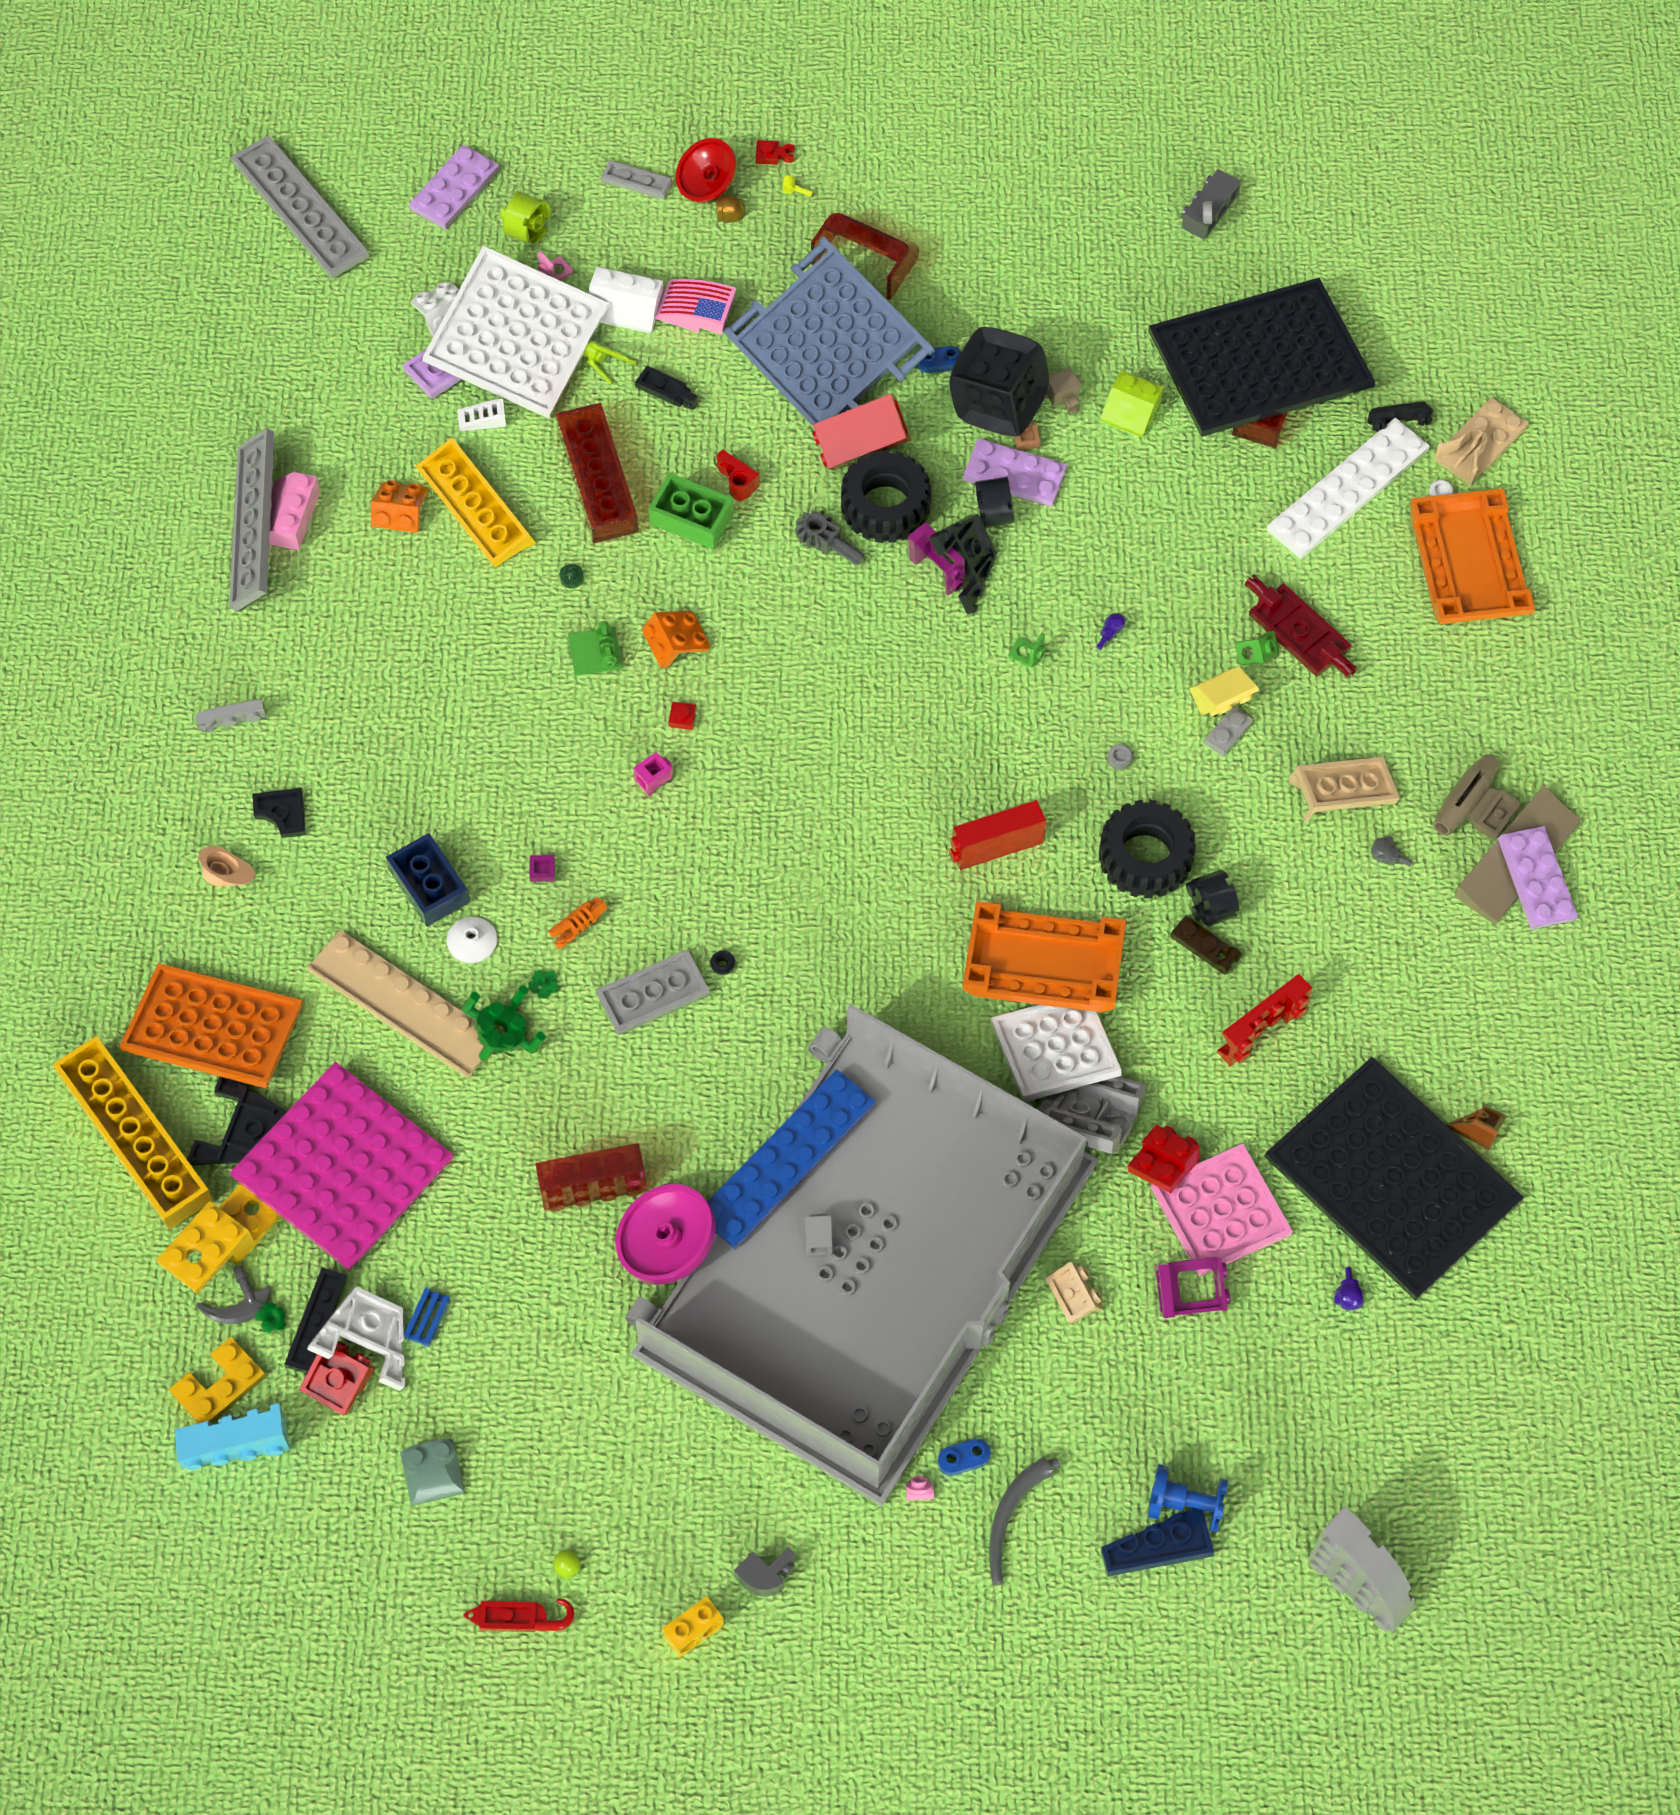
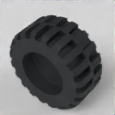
(892, 471)
(1153, 821)

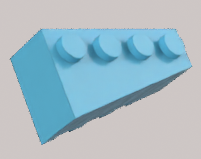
(233, 1439)

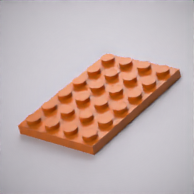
(211, 1025)

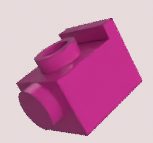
(652, 765)

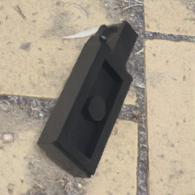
(666, 388)

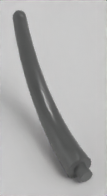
(1013, 1495)

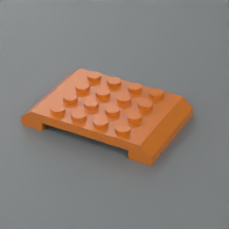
(1469, 556)
(1044, 959)

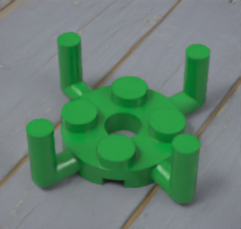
(507, 1018)

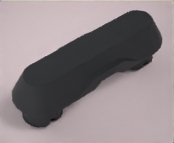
(1381, 416)

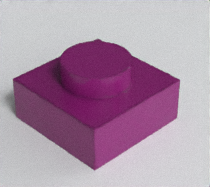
(542, 868)

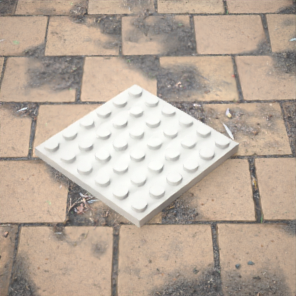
(515, 332)

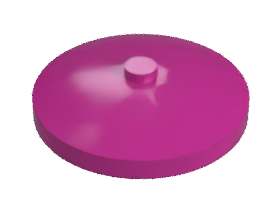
(665, 1234)

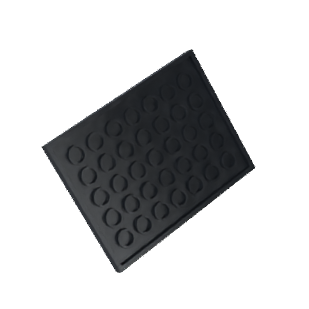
(1260, 356)
(1394, 1178)

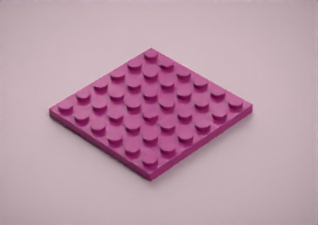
(342, 1166)

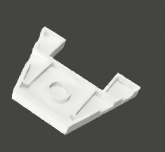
(370, 1323)

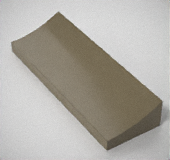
(1489, 884)

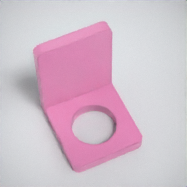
(547, 267)

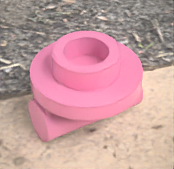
(919, 1489)

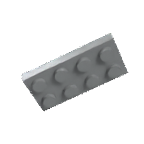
(652, 992)

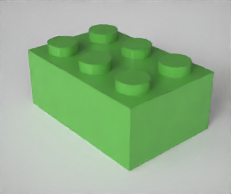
(691, 511)

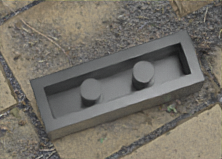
(1219, 189)

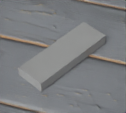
(636, 180)

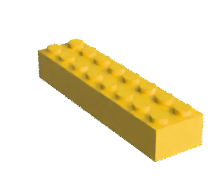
(133, 1132)

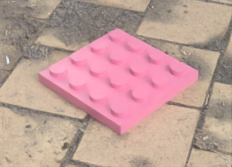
(1223, 1209)

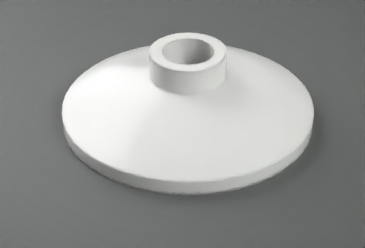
(473, 949)

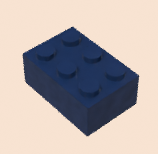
(427, 879)

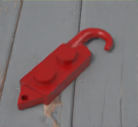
(517, 1616)

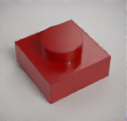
(682, 715)

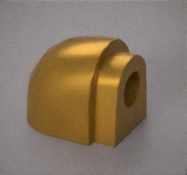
(729, 209)

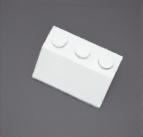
(630, 298)

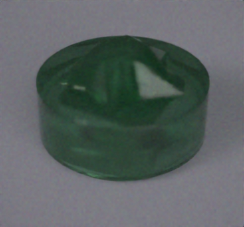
(571, 576)

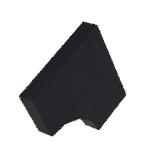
(282, 809)

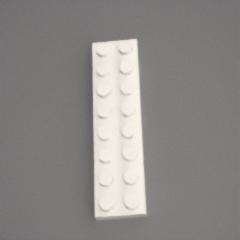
(1347, 488)

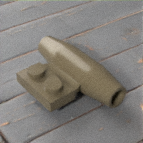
(1474, 799)

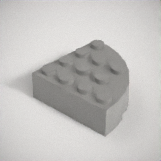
(1363, 1571)

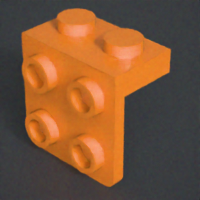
(398, 506)
(674, 634)

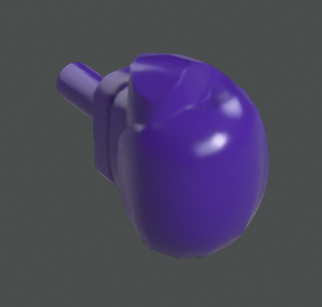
(1113, 624)
(1349, 1292)

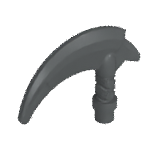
(245, 1309)

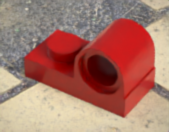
(738, 474)

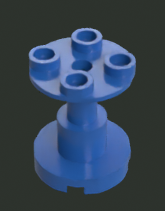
(1176, 1496)

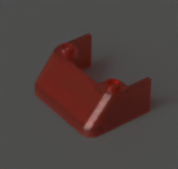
(875, 238)

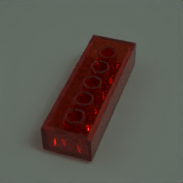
(597, 473)

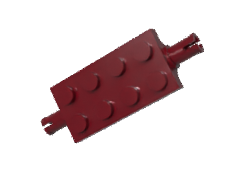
(1299, 629)

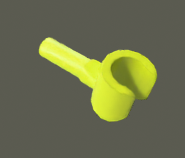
(789, 186)

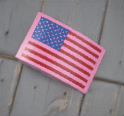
(696, 304)

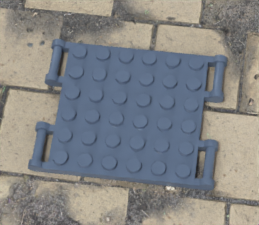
(827, 337)

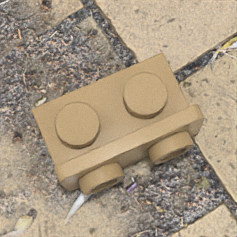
(1074, 1292)

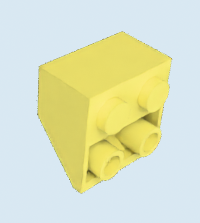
(1223, 691)

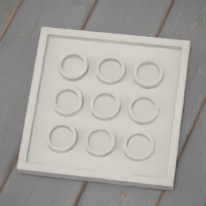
(1054, 1049)

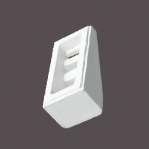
(489, 408)

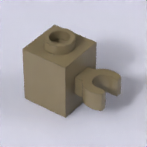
(1064, 389)

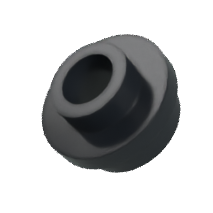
(719, 956)

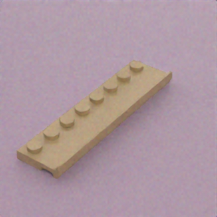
(399, 1002)

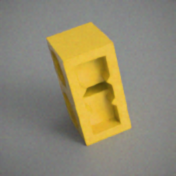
(692, 1627)

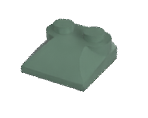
(432, 1471)

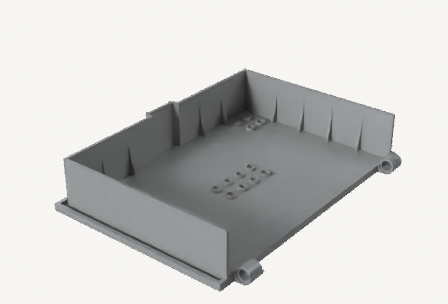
(933, 1232)

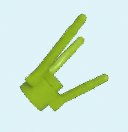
(598, 353)

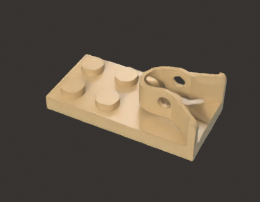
(1480, 441)
(1345, 784)

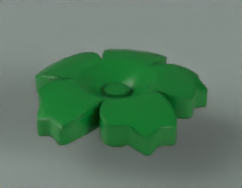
(543, 983)
(272, 1317)

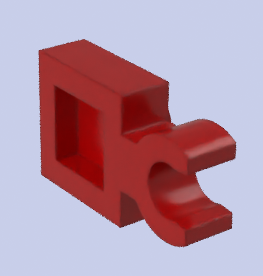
(770, 152)

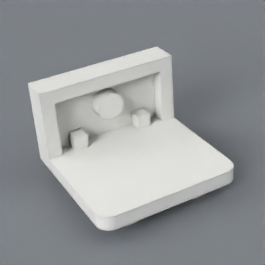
(435, 304)

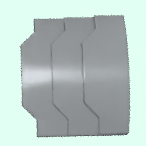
(1099, 1111)

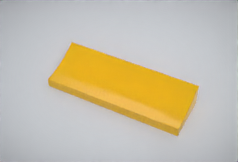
(474, 503)

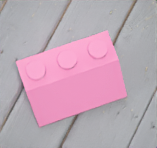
(292, 507)

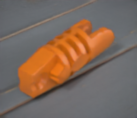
(577, 921)

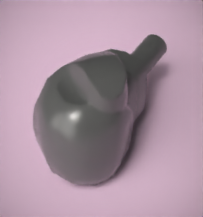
(1385, 851)

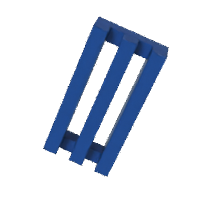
(417, 1313)

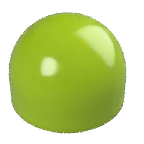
(566, 1564)

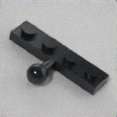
(317, 1312)

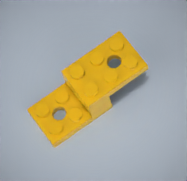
(219, 1236)

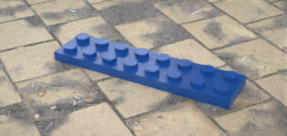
(788, 1157)

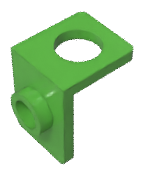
(1263, 647)
(1037, 650)

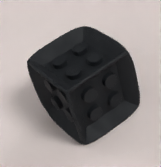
(999, 381)

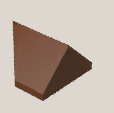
(1479, 1126)

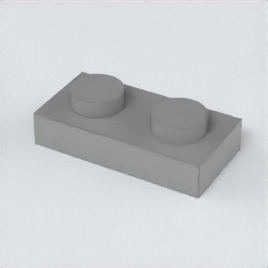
(1228, 731)

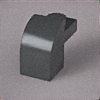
(764, 1579)

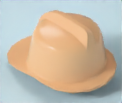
(223, 868)

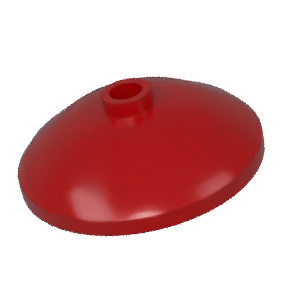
(706, 170)

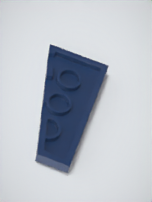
(1167, 1543)

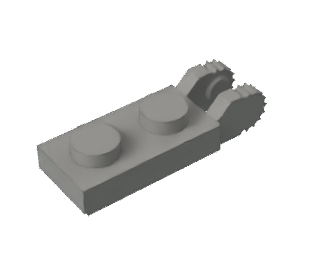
(230, 715)

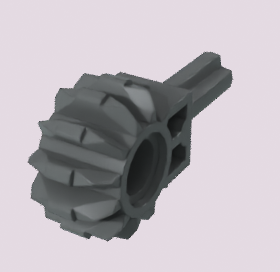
(827, 536)

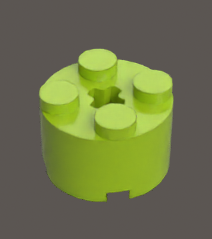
(525, 218)

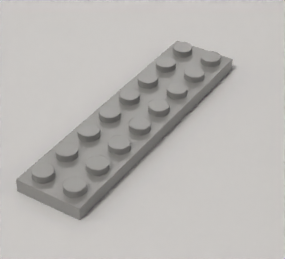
(300, 207)
(252, 520)

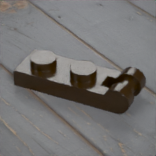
(1205, 945)

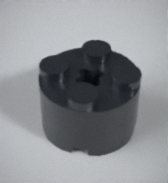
(994, 501)
(1213, 898)

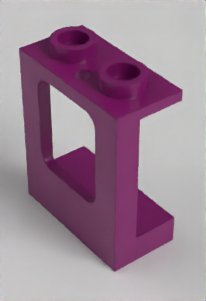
(921, 547)
(1168, 1287)

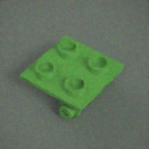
(595, 650)

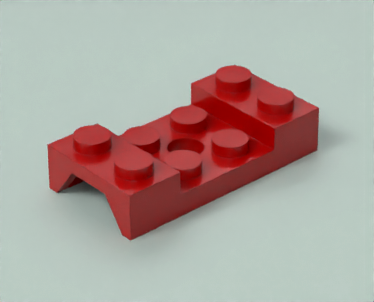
(1285, 1003)

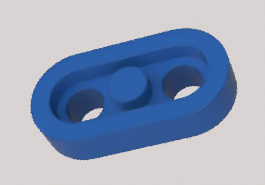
(939, 360)
(964, 1457)

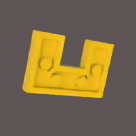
(240, 1378)

